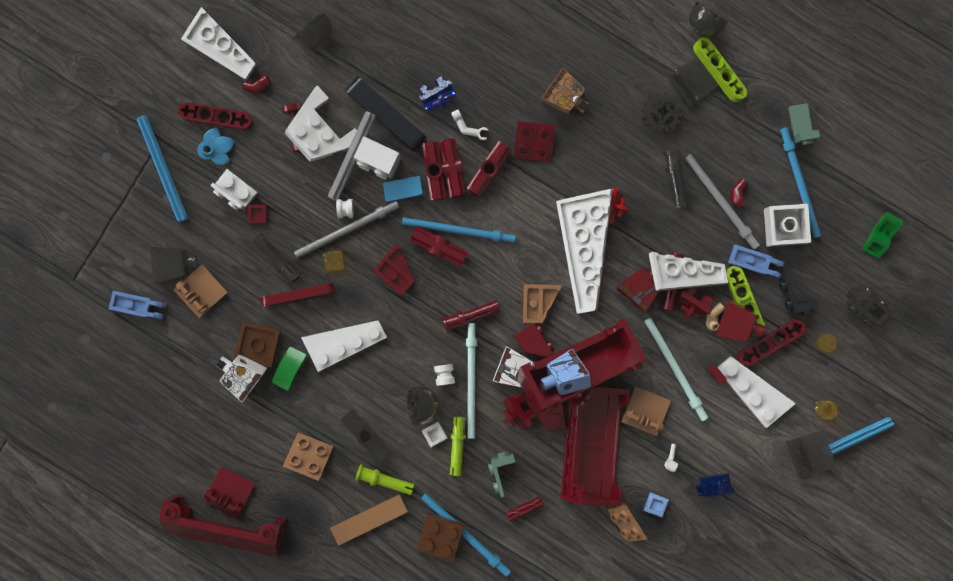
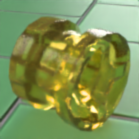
(821, 409)

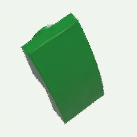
(289, 368)

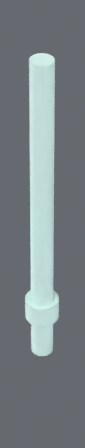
(471, 342)
(694, 402)

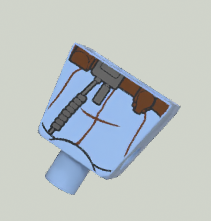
(566, 374)

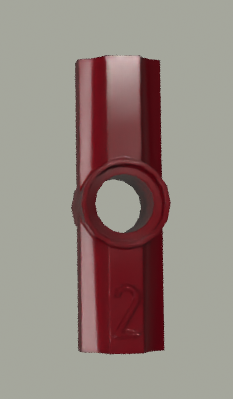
(433, 159)
(496, 159)
(452, 168)
(438, 246)

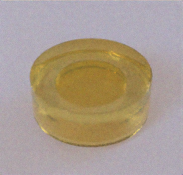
(826, 343)

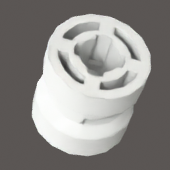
(444, 374)

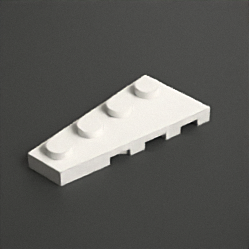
(339, 344)

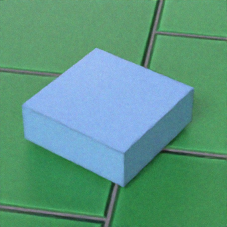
(656, 504)

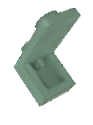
(802, 125)
(503, 459)

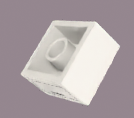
(377, 158)
(787, 225)

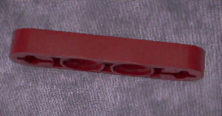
(216, 112)
(299, 294)
(769, 339)

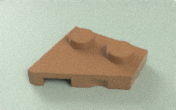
(538, 301)

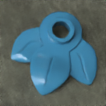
(218, 145)

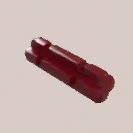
(524, 509)

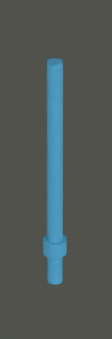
(789, 147)
(496, 236)
(492, 559)

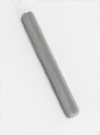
(349, 160)

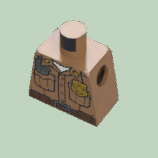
(565, 94)

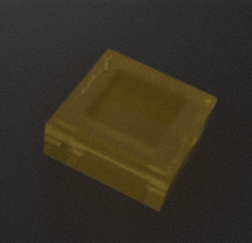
(333, 261)

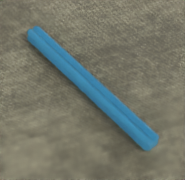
(162, 168)

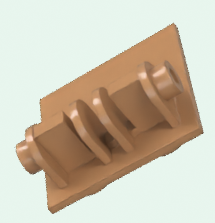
(200, 291)
(646, 411)
(308, 456)
(627, 523)

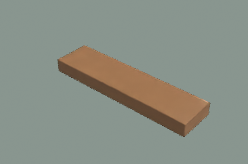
(369, 519)

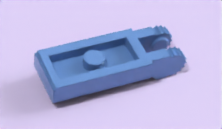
(754, 261)
(134, 304)

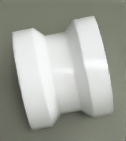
(345, 208)

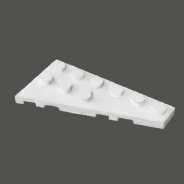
(584, 234)

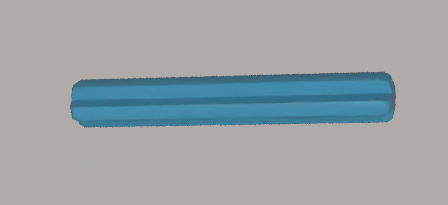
(861, 435)

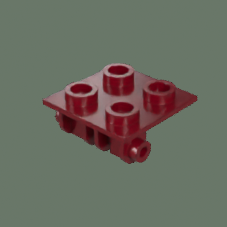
(534, 141)
(229, 492)

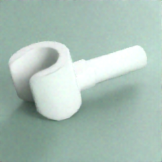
(670, 464)

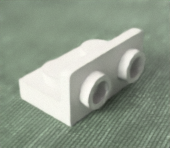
(234, 190)

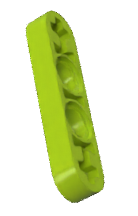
(722, 68)
(748, 299)

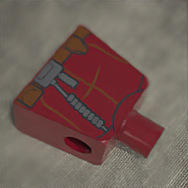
(639, 288)

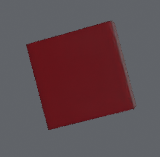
(257, 214)
(716, 374)

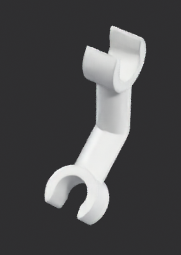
(464, 129)

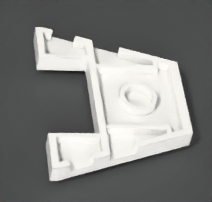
(311, 132)

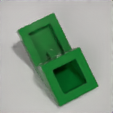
(881, 235)

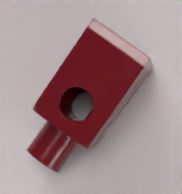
(739, 323)

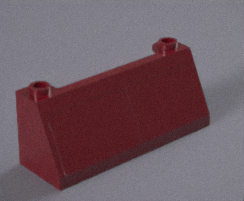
(602, 355)
(593, 446)
(177, 521)

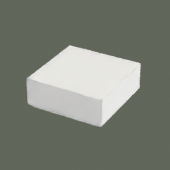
(434, 434)

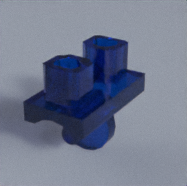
(437, 95)
(715, 485)

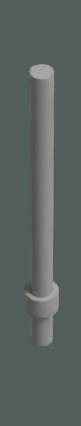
(379, 213)
(744, 231)

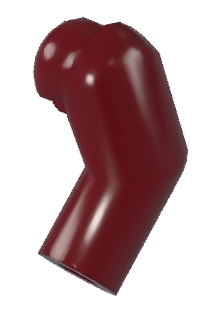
(259, 86)
(736, 193)

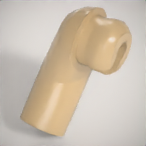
(712, 318)

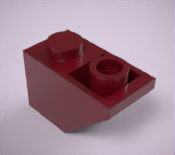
(531, 341)

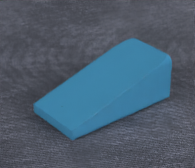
(403, 189)

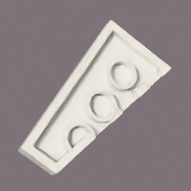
(215, 43)
(680, 273)
(759, 396)

